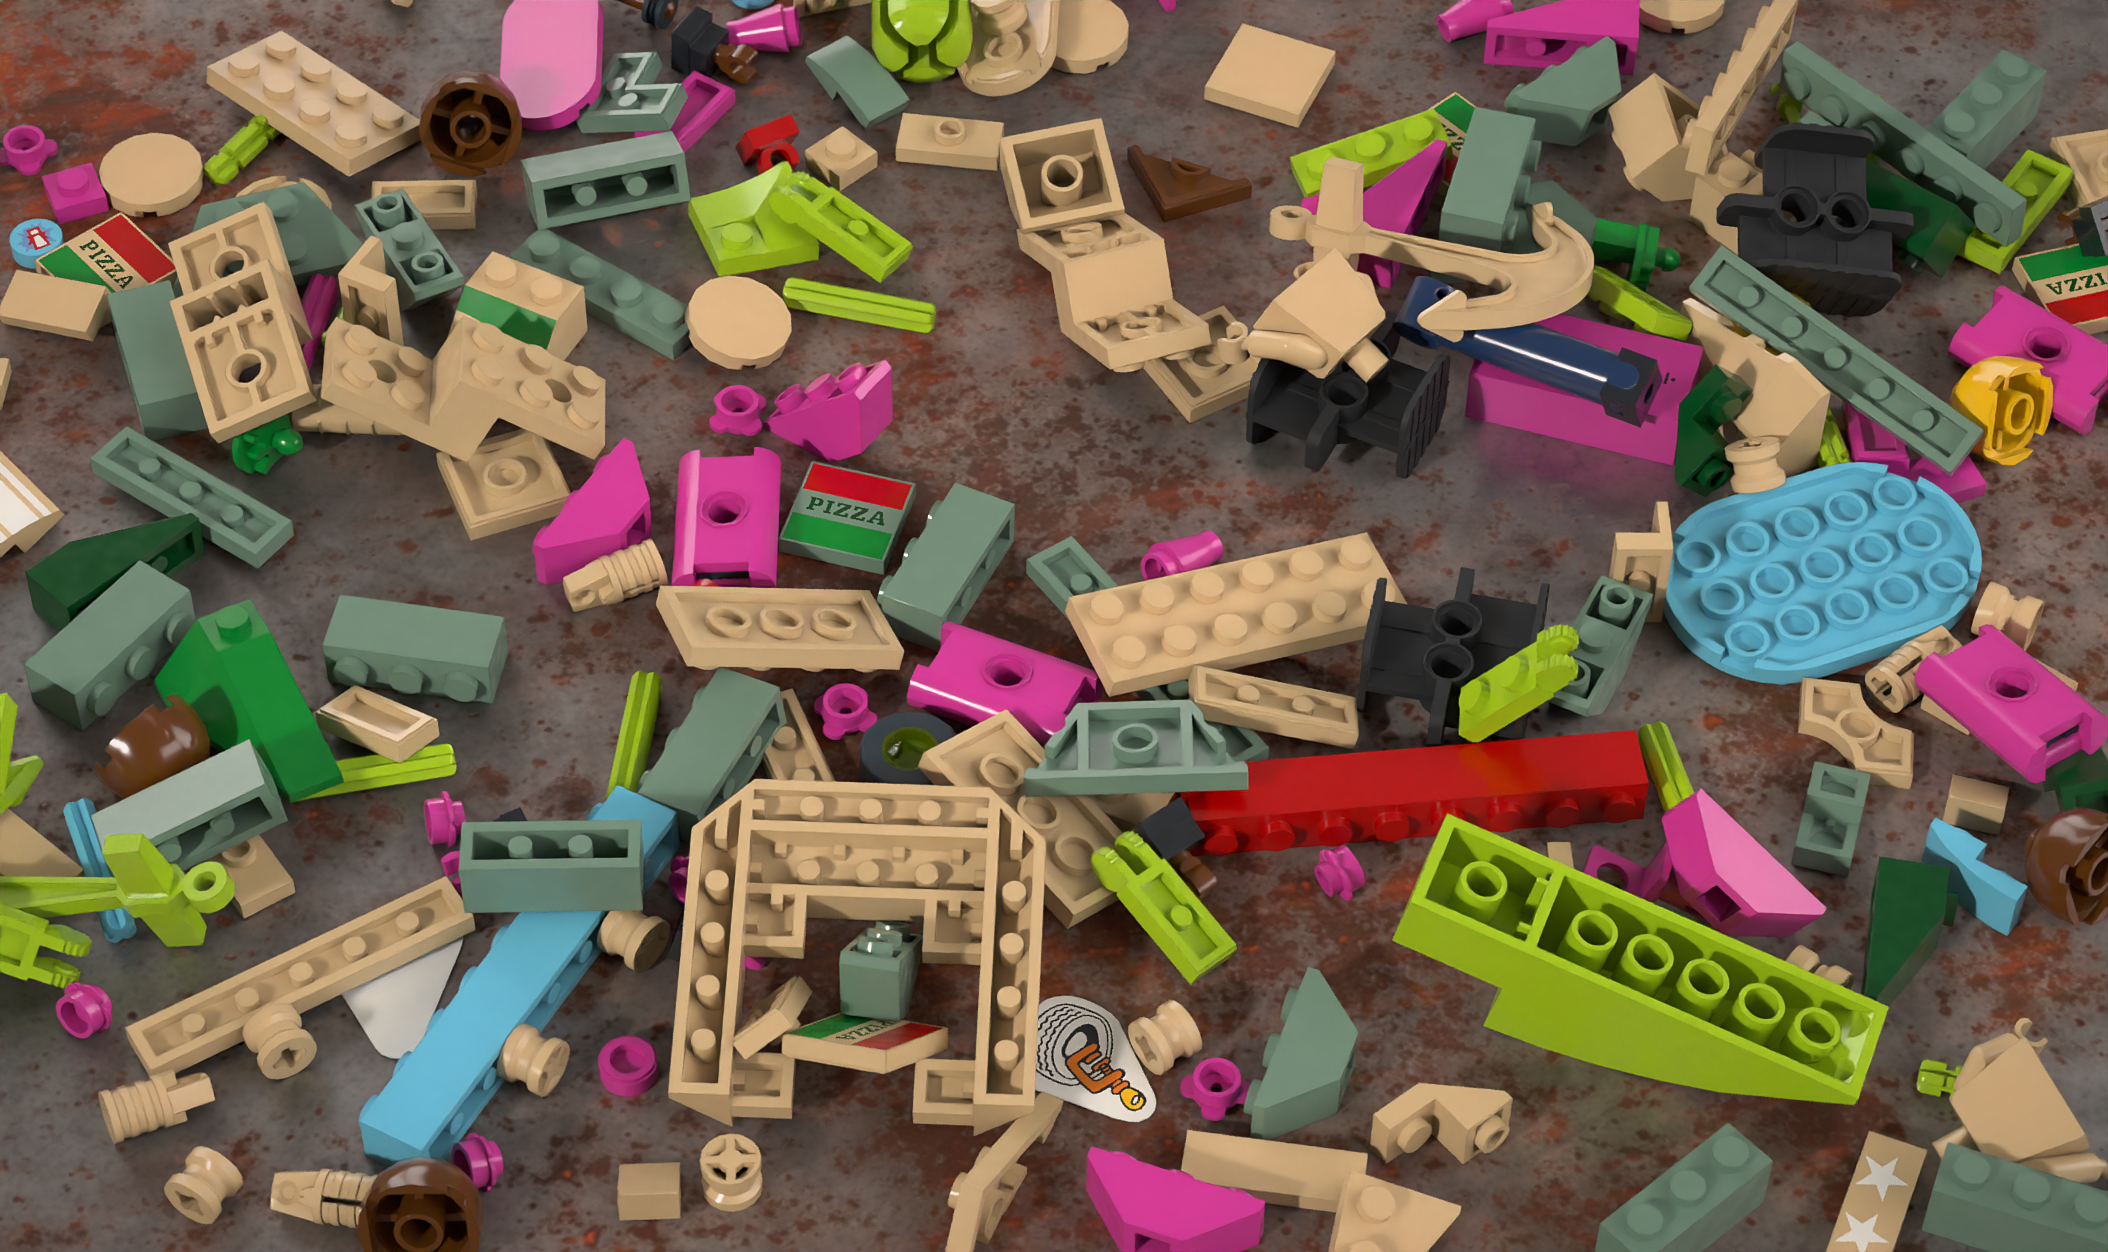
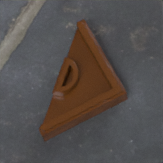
(1184, 187)

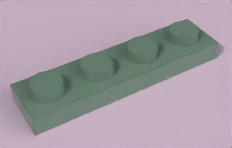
(611, 293)
(182, 488)

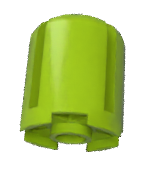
(922, 37)

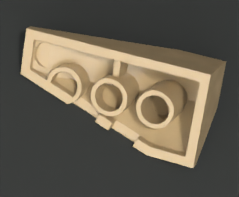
(1785, 395)

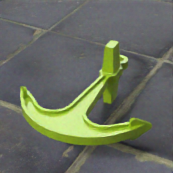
(141, 881)

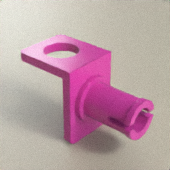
(1648, 883)

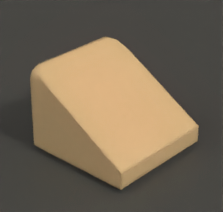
(1976, 804)
(649, 1191)

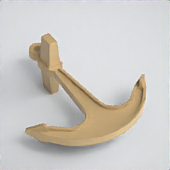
(1531, 284)

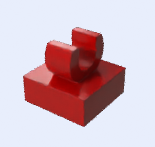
(770, 140)

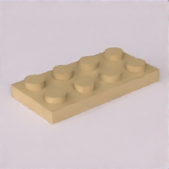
(314, 103)
(779, 628)
(1073, 825)

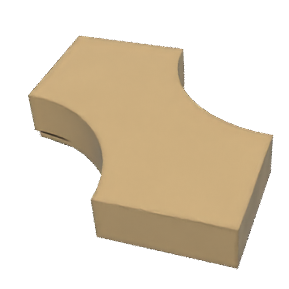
(1869, 744)

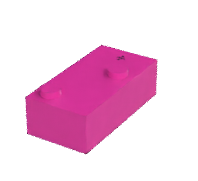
(1540, 409)

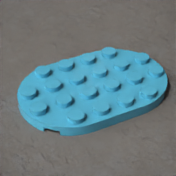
(1820, 572)

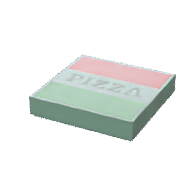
(847, 517)

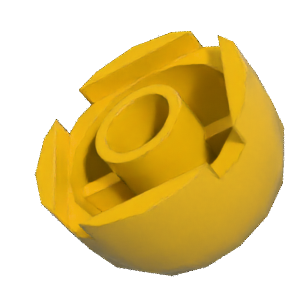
(2008, 403)

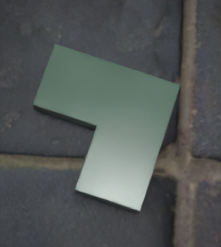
(631, 99)

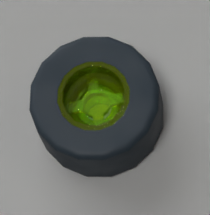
(896, 745)

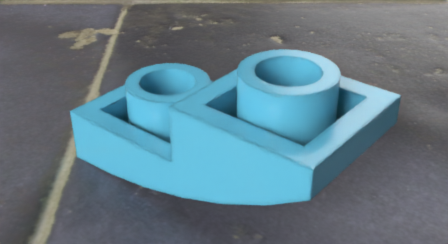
(1981, 889)

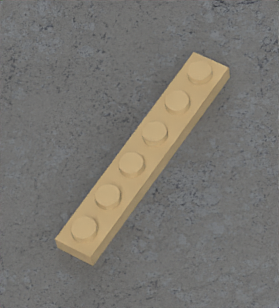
(1738, 85)
(302, 976)

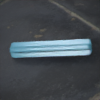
(116, 923)

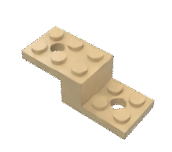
(1116, 291)
(241, 322)
(464, 388)

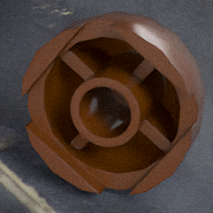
(470, 123)
(154, 748)
(2070, 865)
(421, 1208)

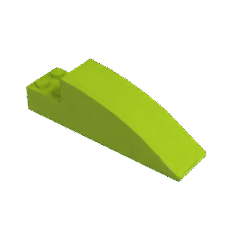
(1630, 980)

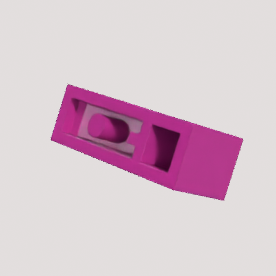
(1559, 29)
(1401, 205)

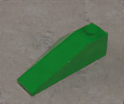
(245, 691)

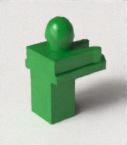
(1635, 247)
(265, 444)

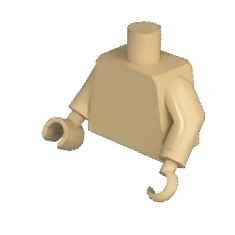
(1315, 323)
(2018, 1112)

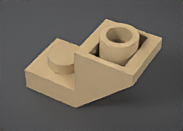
(1457, 1116)

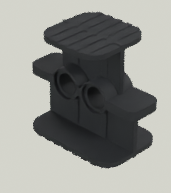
(1814, 177)
(1392, 411)
(1441, 649)

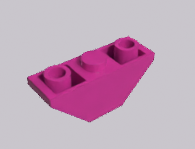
(836, 413)
(597, 519)
(1732, 875)
(1169, 1208)

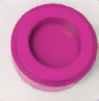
(628, 1066)

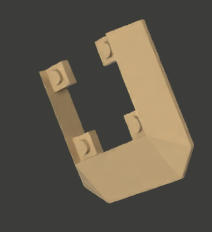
(861, 855)

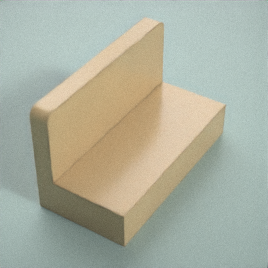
(370, 294)
(1646, 559)

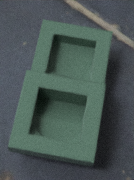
(861, 81)
(1831, 819)

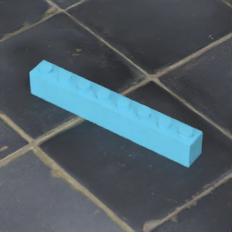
(521, 980)

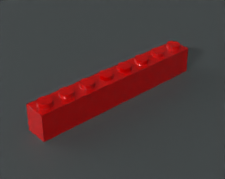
(1413, 789)

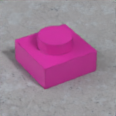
(75, 193)

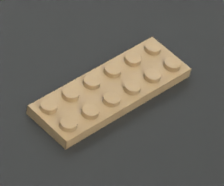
(1230, 613)

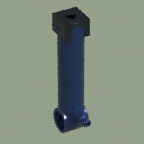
(1618, 382)

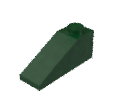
(1937, 223)
(85, 568)
(1904, 924)

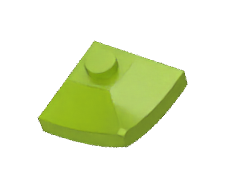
(744, 232)

